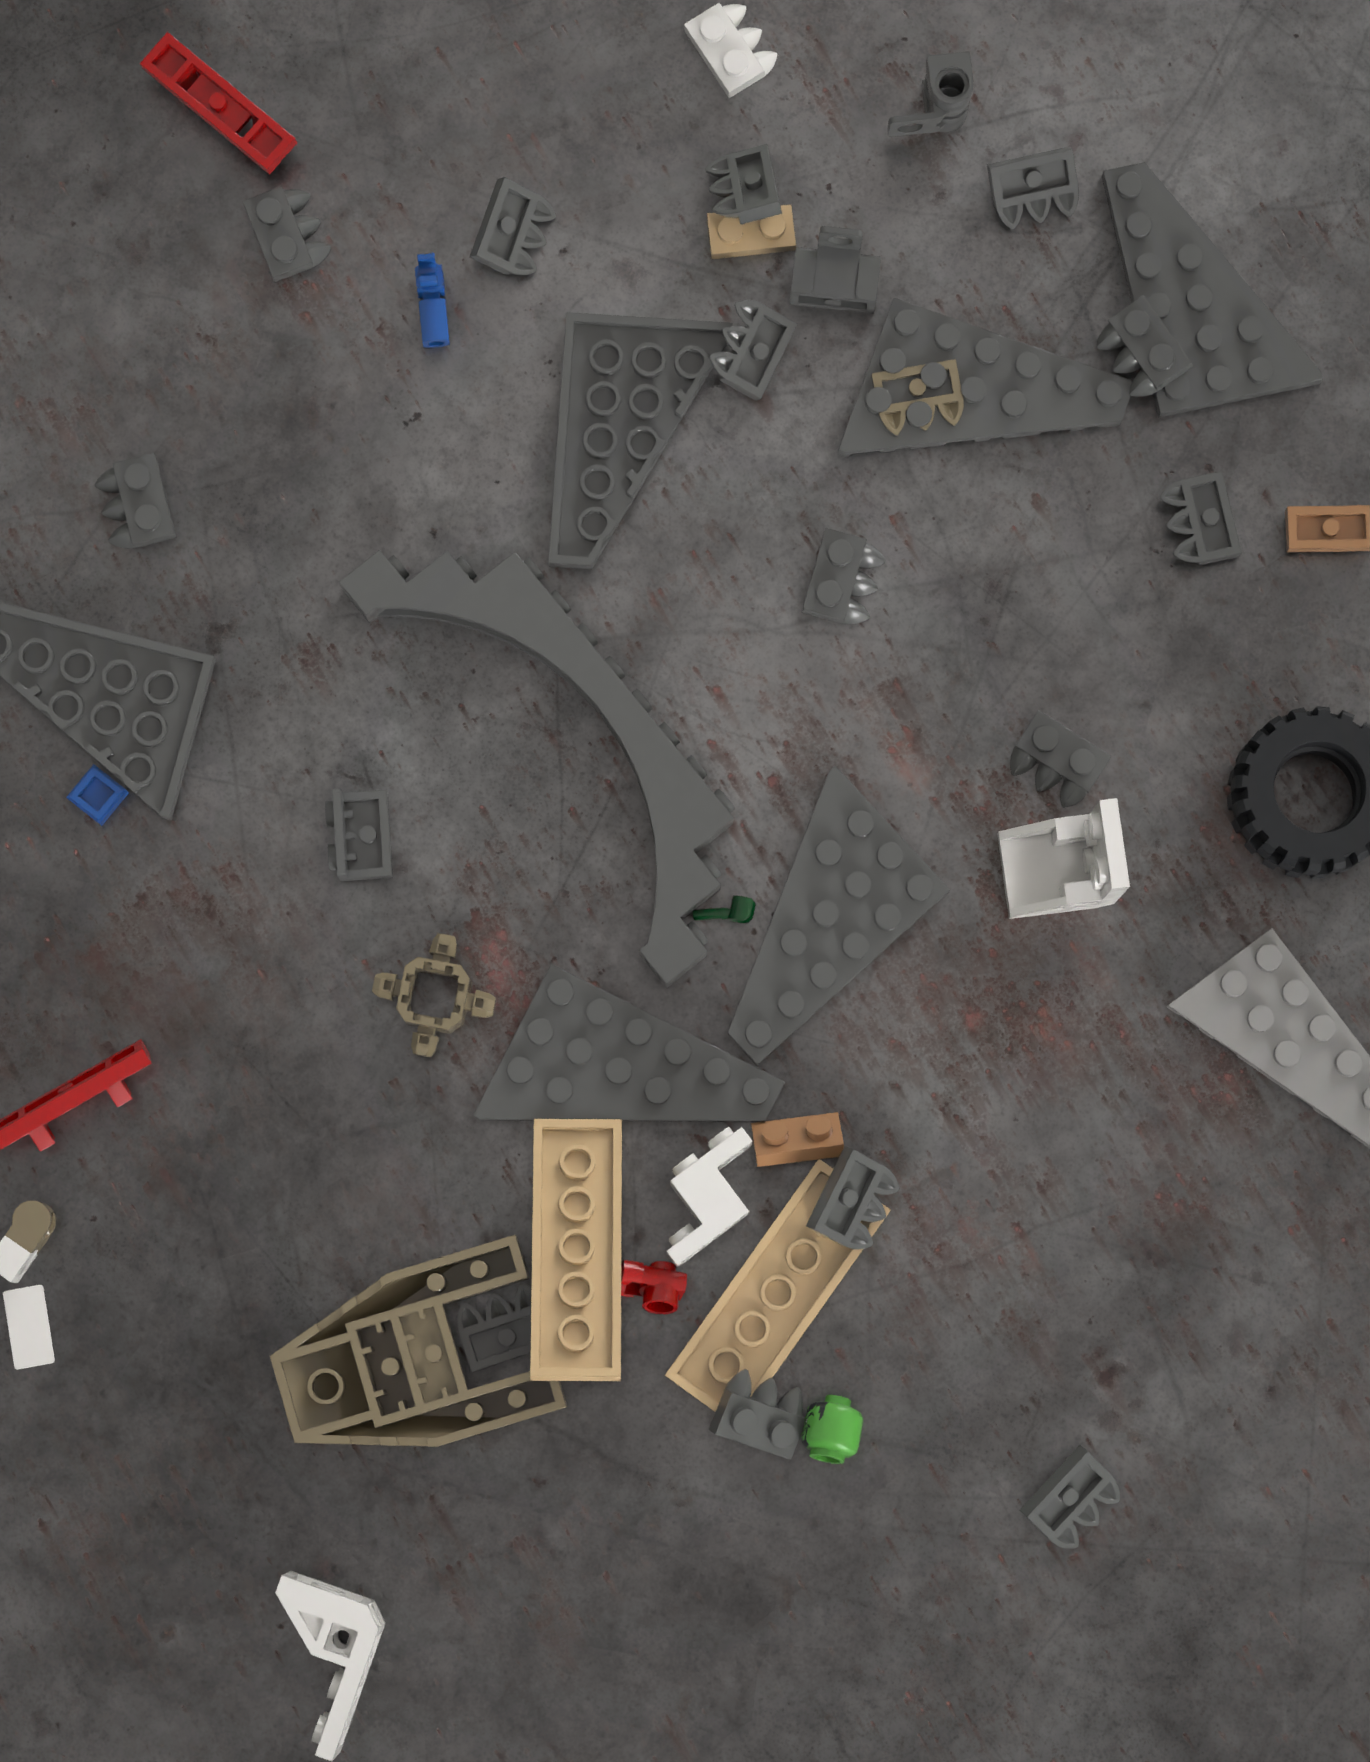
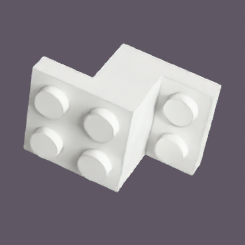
(707, 1195)

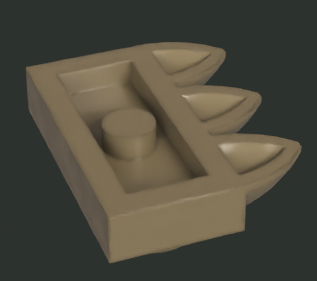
(949, 405)

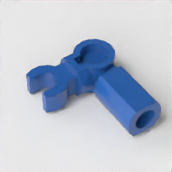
(432, 307)

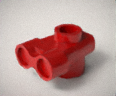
(657, 1284)

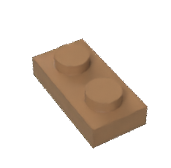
(1327, 528)
(797, 1139)

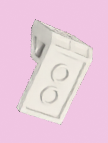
(1064, 863)
(319, 1615)

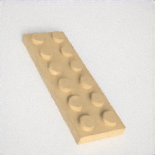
(576, 1250)
(767, 1300)

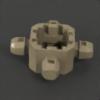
(443, 950)

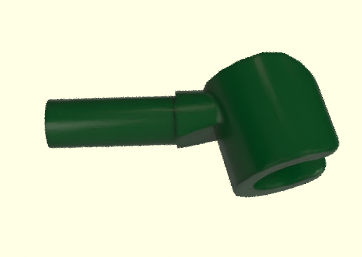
(741, 911)

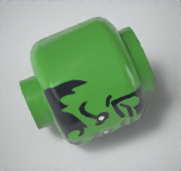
(832, 1429)

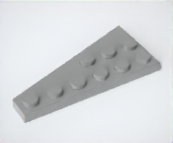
(1285, 1029)

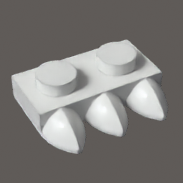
(729, 50)

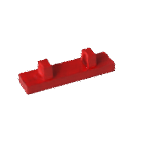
(218, 102)
(106, 1075)

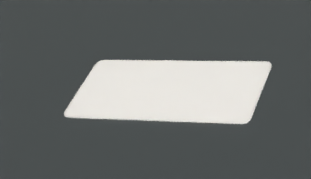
(28, 1327)

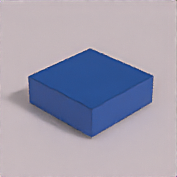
(97, 795)

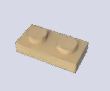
(762, 236)

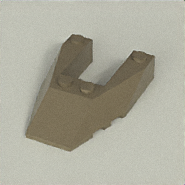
(390, 1367)

